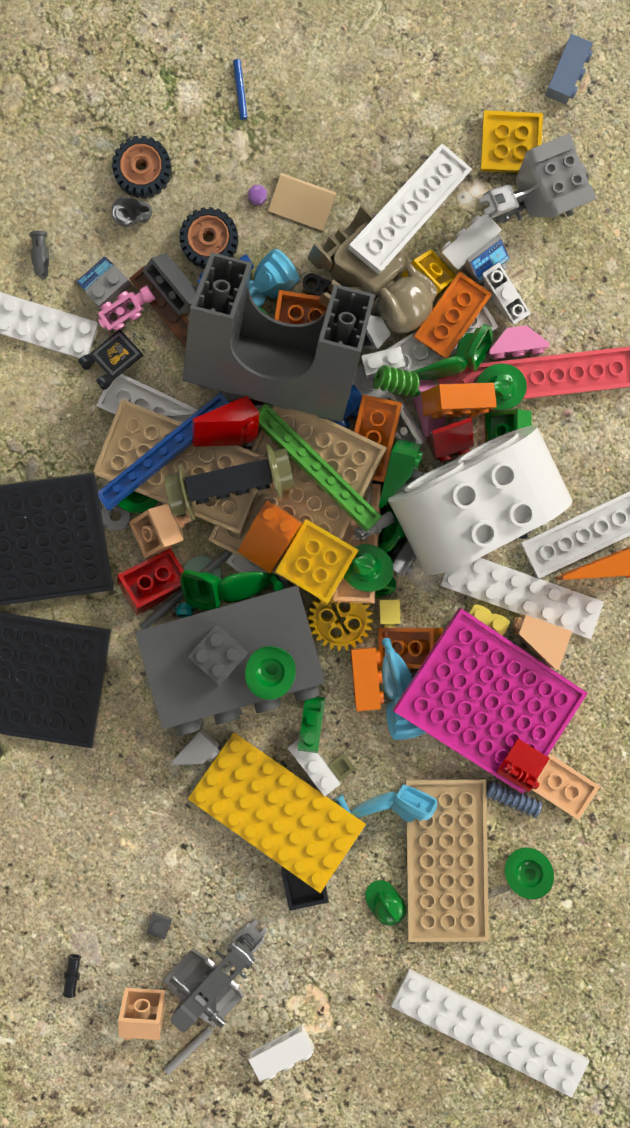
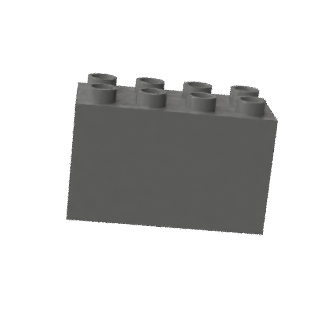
(188, 694)

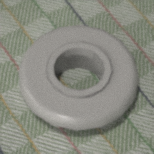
(115, 525)

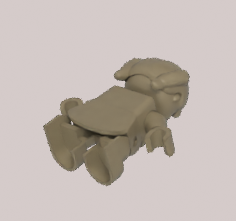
(401, 302)

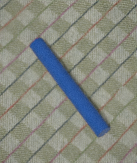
(240, 89)

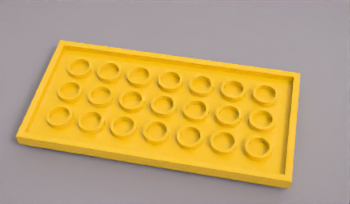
(277, 812)

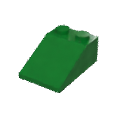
(403, 461)

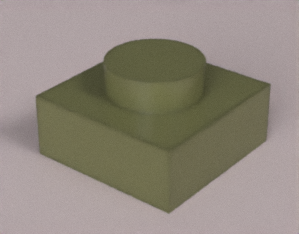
(341, 766)

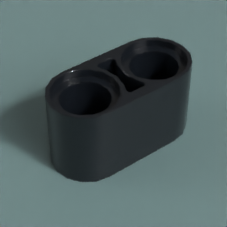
(322, 284)

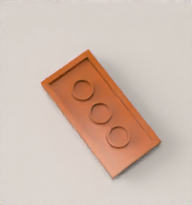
(452, 315)

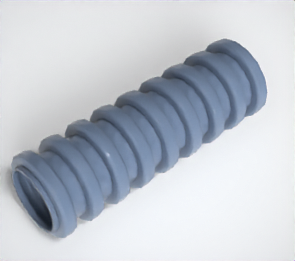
(513, 799)

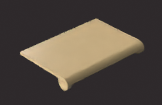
(302, 202)

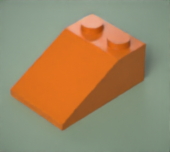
(269, 536)
(410, 643)

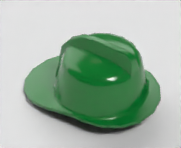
(385, 902)

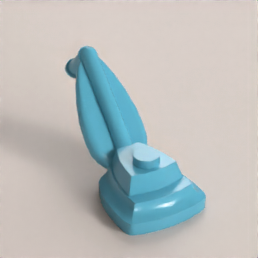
(273, 274)
(395, 681)
(408, 804)

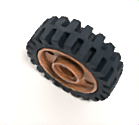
(139, 152)
(206, 223)

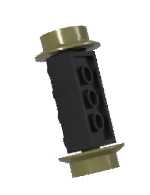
(219, 483)

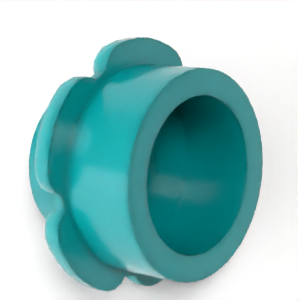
(184, 610)

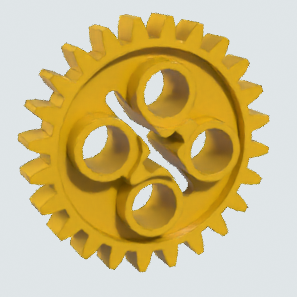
(324, 625)

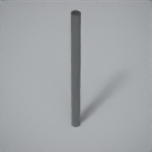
(179, 595)

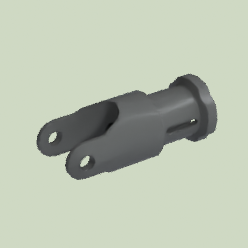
(39, 253)

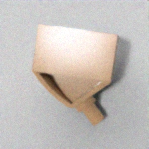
(158, 529)
(141, 1014)

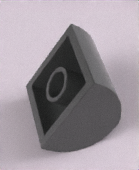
(402, 557)

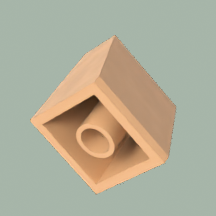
(542, 638)

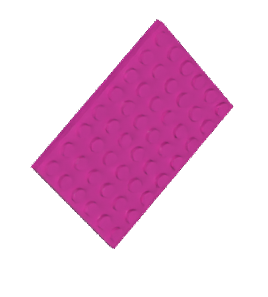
(486, 693)

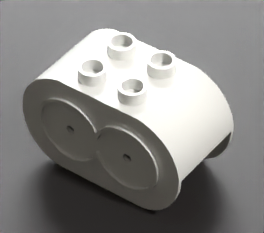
(481, 500)

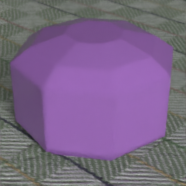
(257, 195)

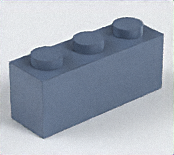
(569, 69)

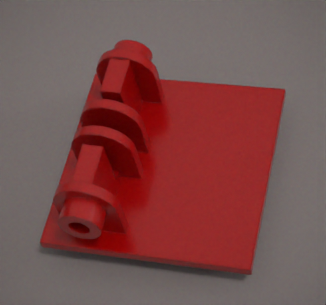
(523, 765)

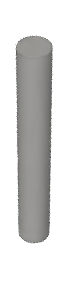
(188, 1050)

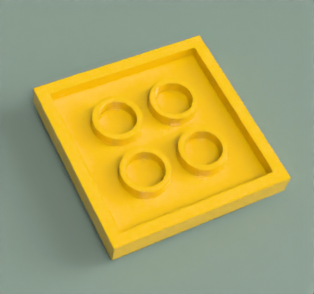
(508, 138)
(317, 561)

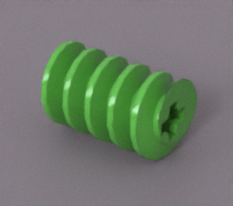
(396, 381)

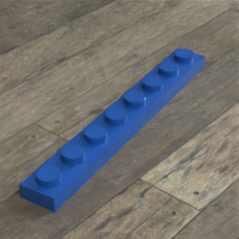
(155, 458)

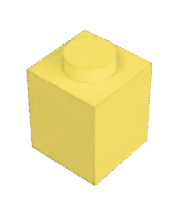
(389, 613)

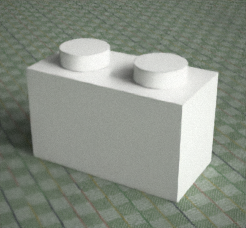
(389, 357)

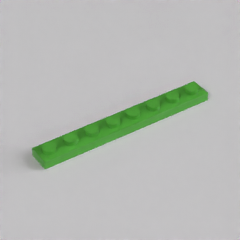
(317, 469)

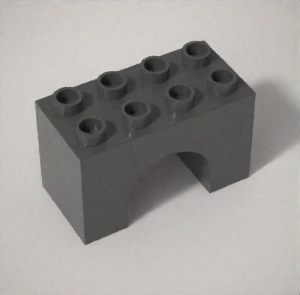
(275, 362)

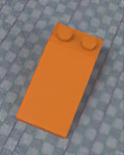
(379, 422)
(612, 565)

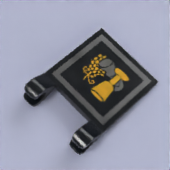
(113, 356)

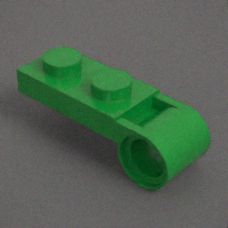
(311, 724)

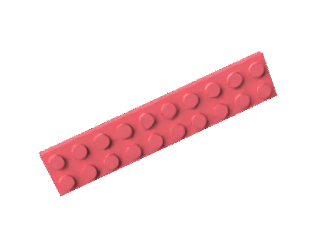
(563, 372)

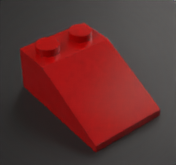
(227, 425)
(451, 440)
(151, 581)

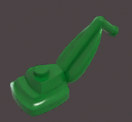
(470, 354)
(206, 590)

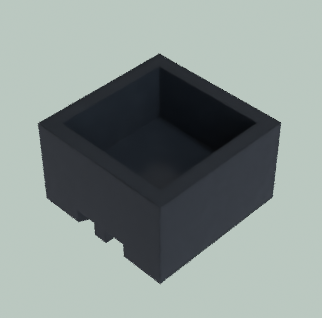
(300, 894)

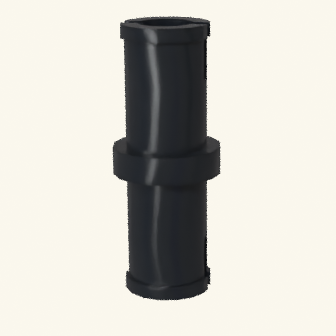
(71, 975)

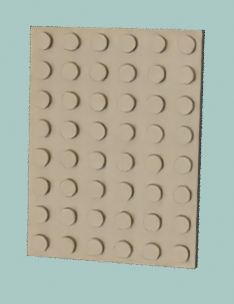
(345, 451)

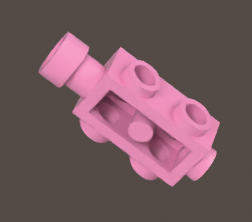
(121, 308)

